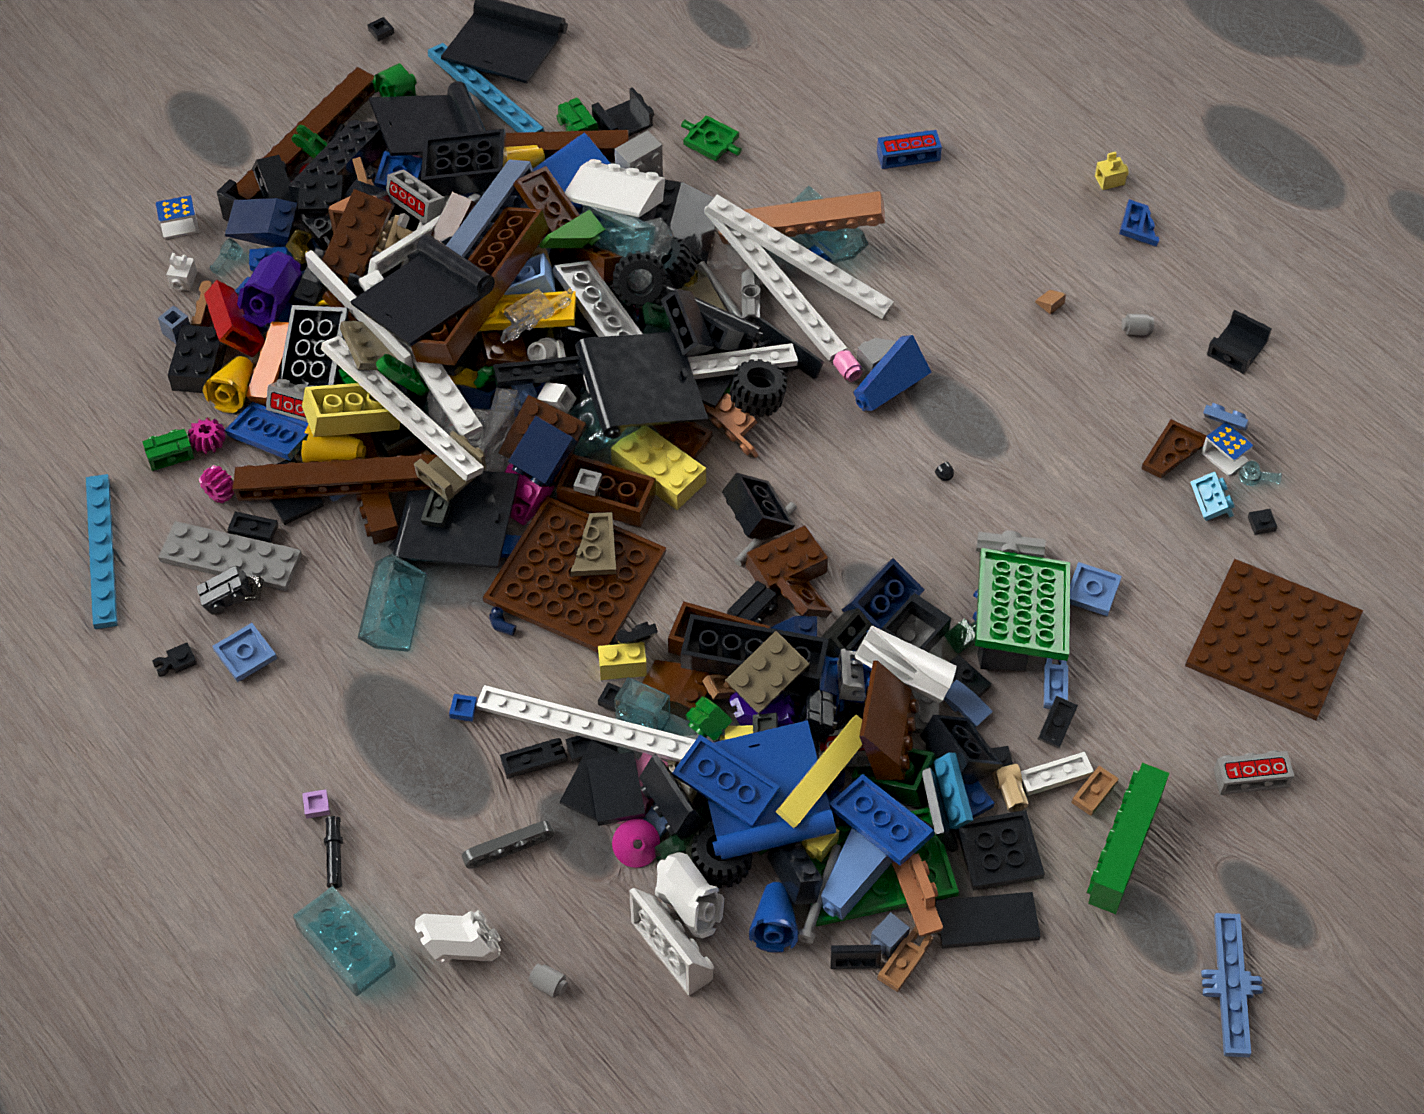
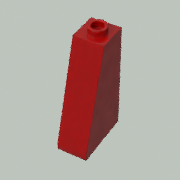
(229, 320)

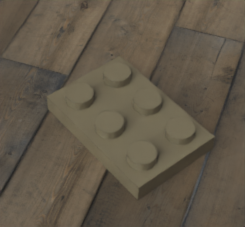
(767, 672)

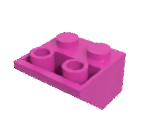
(527, 497)

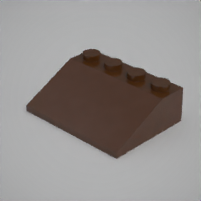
(888, 724)

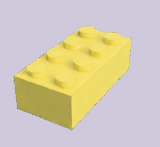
(345, 410)
(650, 454)

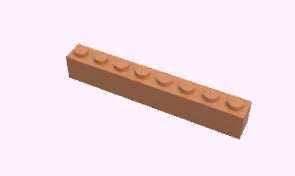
(822, 214)

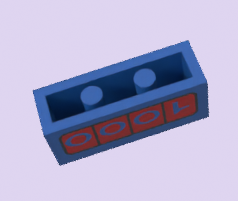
(909, 149)

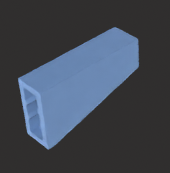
(853, 874)

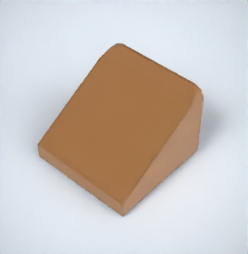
(1051, 300)

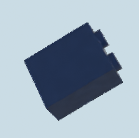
(542, 452)

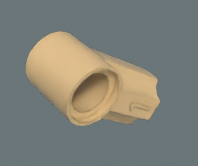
(1009, 781)

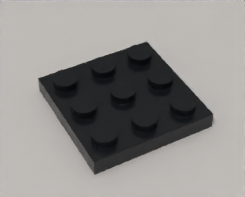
(1000, 850)

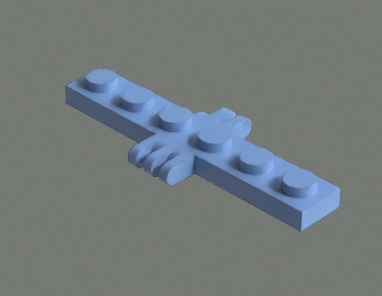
(1231, 985)

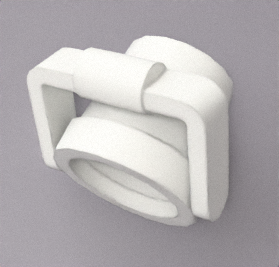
(546, 349)

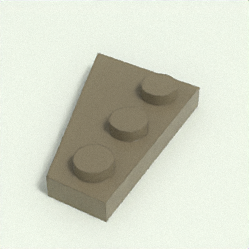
(363, 344)
(597, 547)

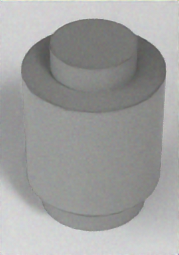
(1138, 324)
(548, 980)

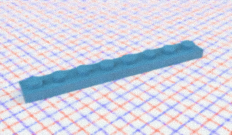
(486, 93)
(101, 552)

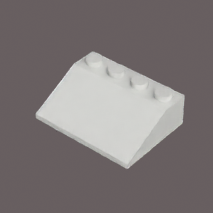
(616, 188)
(669, 941)

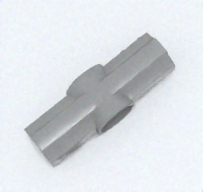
(750, 296)
(1011, 542)

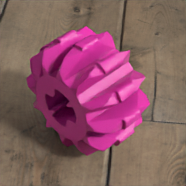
(206, 435)
(217, 484)

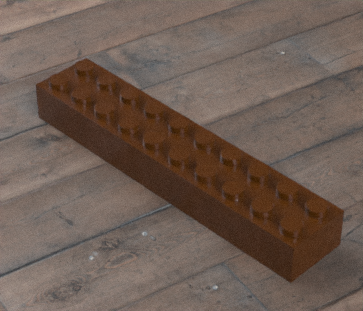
(501, 255)

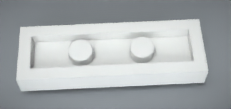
(1056, 773)

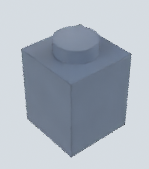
(171, 323)
(889, 934)

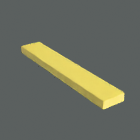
(822, 773)

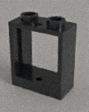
(924, 611)

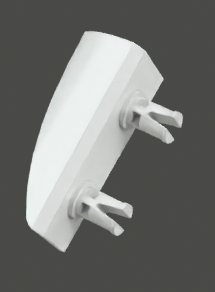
(912, 665)

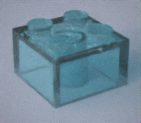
(642, 705)

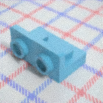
(1212, 496)

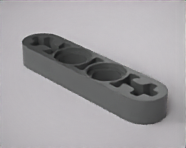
(507, 844)

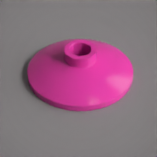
(626, 835)

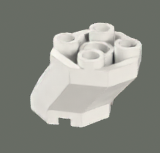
(689, 894)
(458, 937)

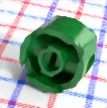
(395, 82)

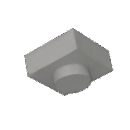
(587, 482)

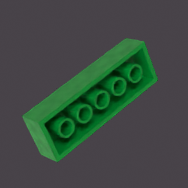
(1126, 837)

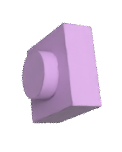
(316, 803)

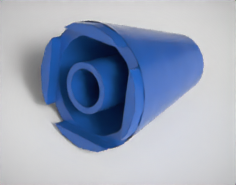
(774, 920)

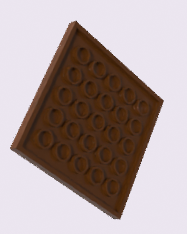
(539, 582)
(1274, 639)

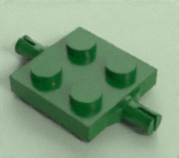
(711, 138)

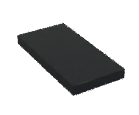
(988, 920)

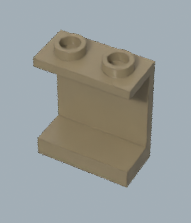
(441, 476)

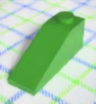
(576, 233)

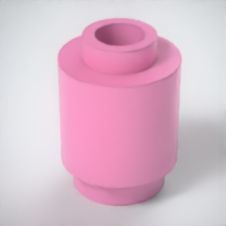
(847, 366)

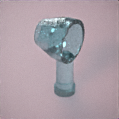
(229, 250)
(1251, 474)

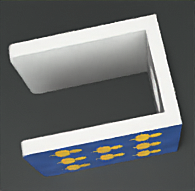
(177, 217)
(1226, 449)

